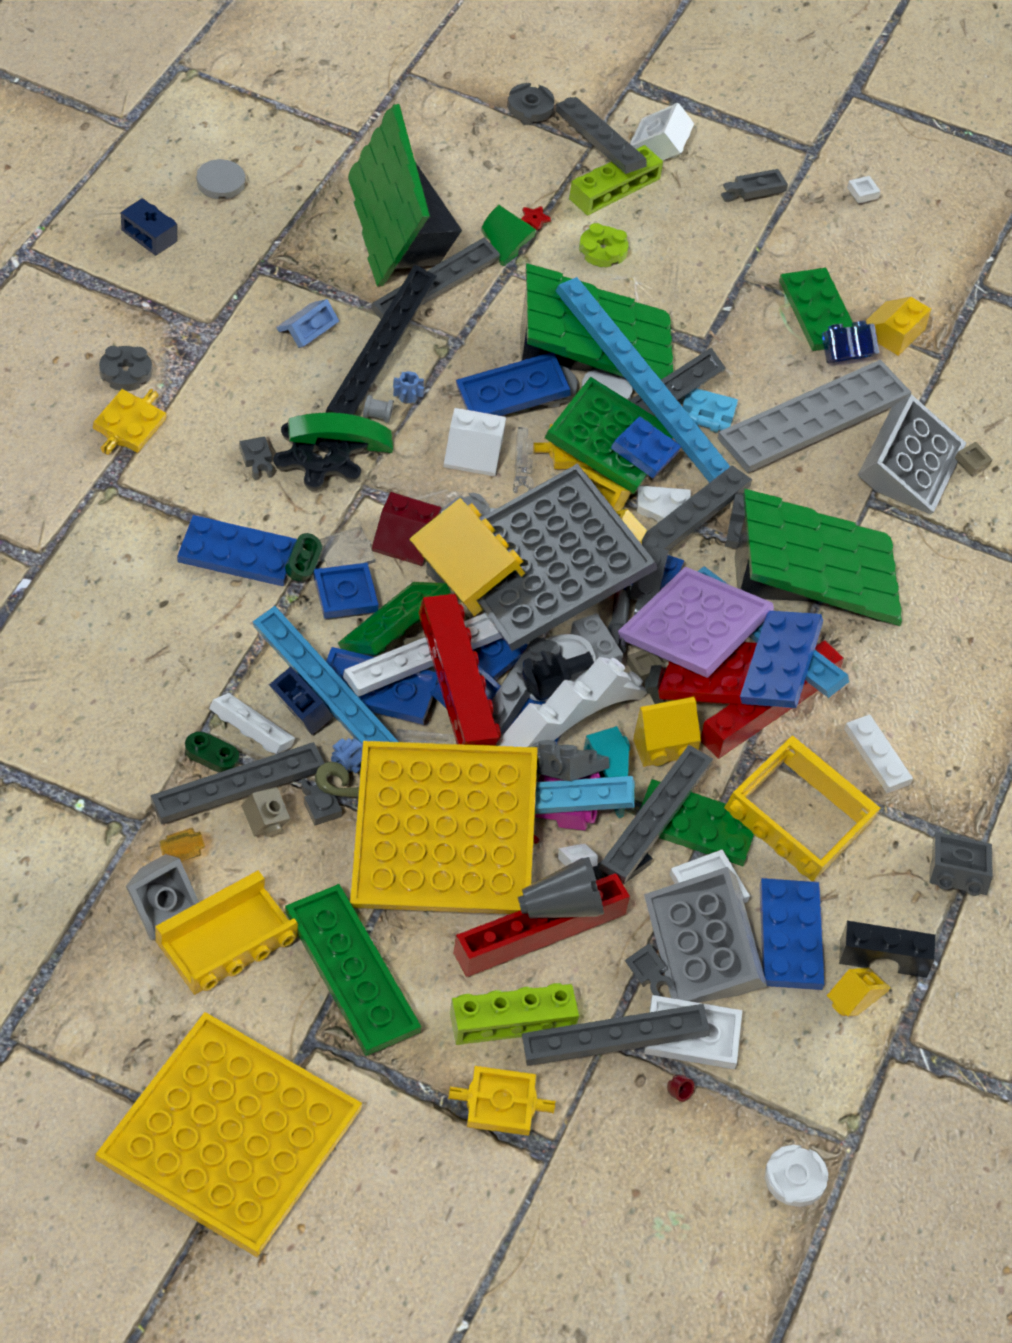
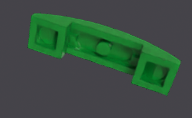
(341, 427)

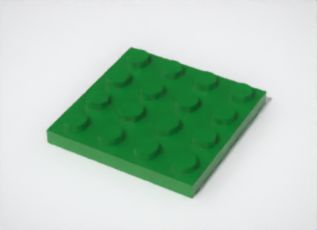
(591, 427)

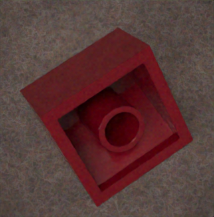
(398, 523)

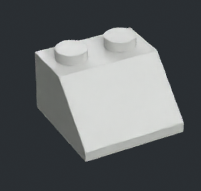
(664, 132)
(474, 442)

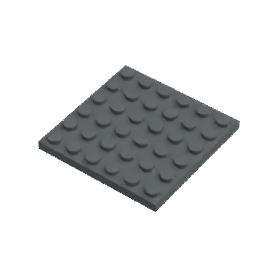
(570, 552)

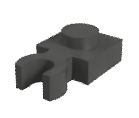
(256, 454)
(320, 805)
(648, 968)

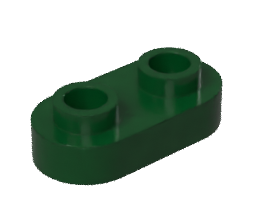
(303, 562)
(210, 752)

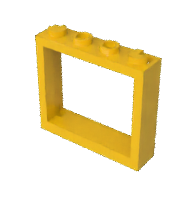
(824, 780)

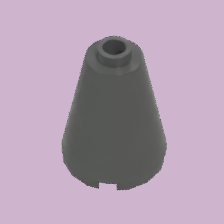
(564, 893)

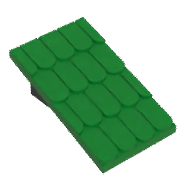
(397, 205)
(553, 328)
(815, 558)

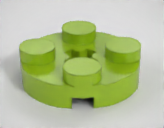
(598, 235)

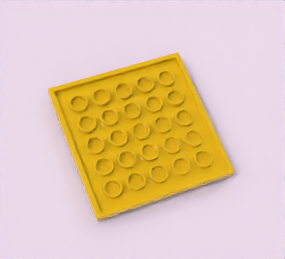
(444, 827)
(229, 1133)

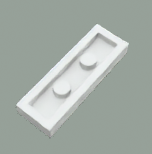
(252, 723)
(878, 753)

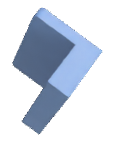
(310, 322)

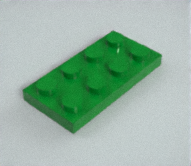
(814, 303)
(391, 619)
(706, 827)

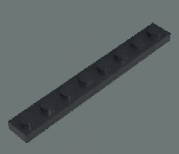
(382, 342)

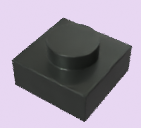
(653, 683)

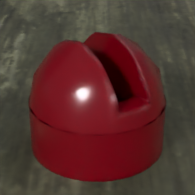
(683, 1083)

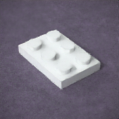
(717, 1050)

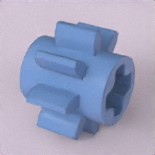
(408, 387)
(348, 754)

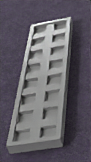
(813, 416)

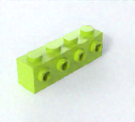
(611, 184)
(511, 1013)

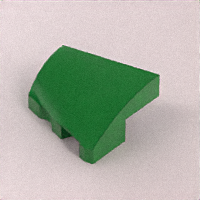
(506, 233)

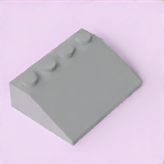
(912, 456)
(705, 938)

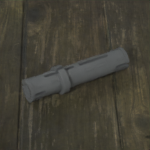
(620, 615)

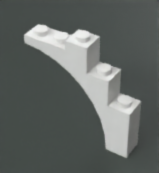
(573, 701)

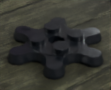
(316, 467)

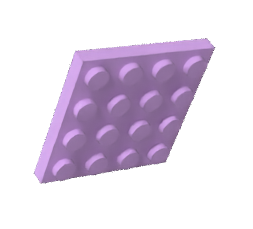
(696, 621)

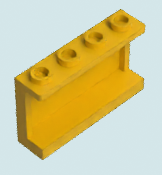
(466, 553)
(225, 933)

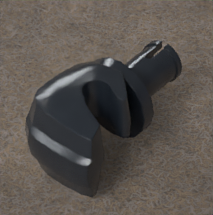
(545, 676)

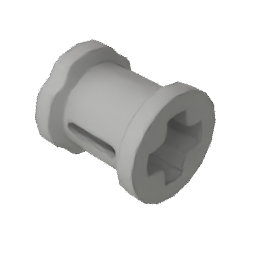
(378, 409)

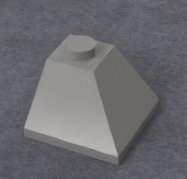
(161, 891)

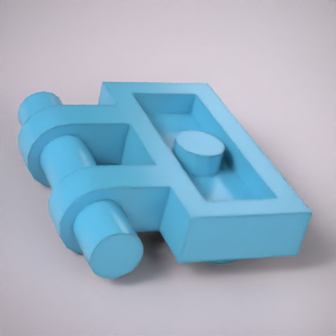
(710, 409)

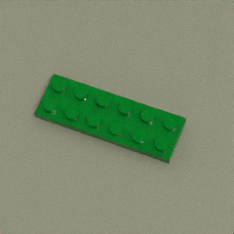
(353, 970)

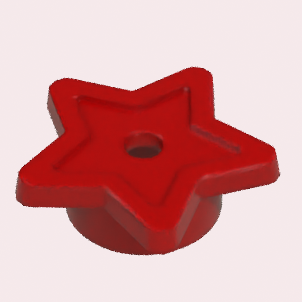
(535, 217)

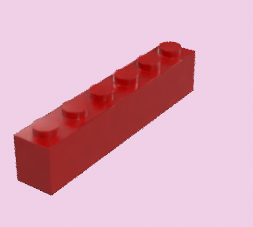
(458, 671)
(741, 721)
(518, 935)

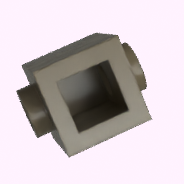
(266, 812)

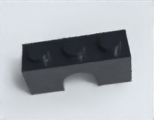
(867, 942)

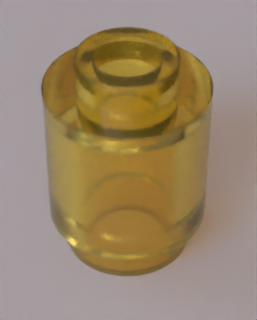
(183, 844)

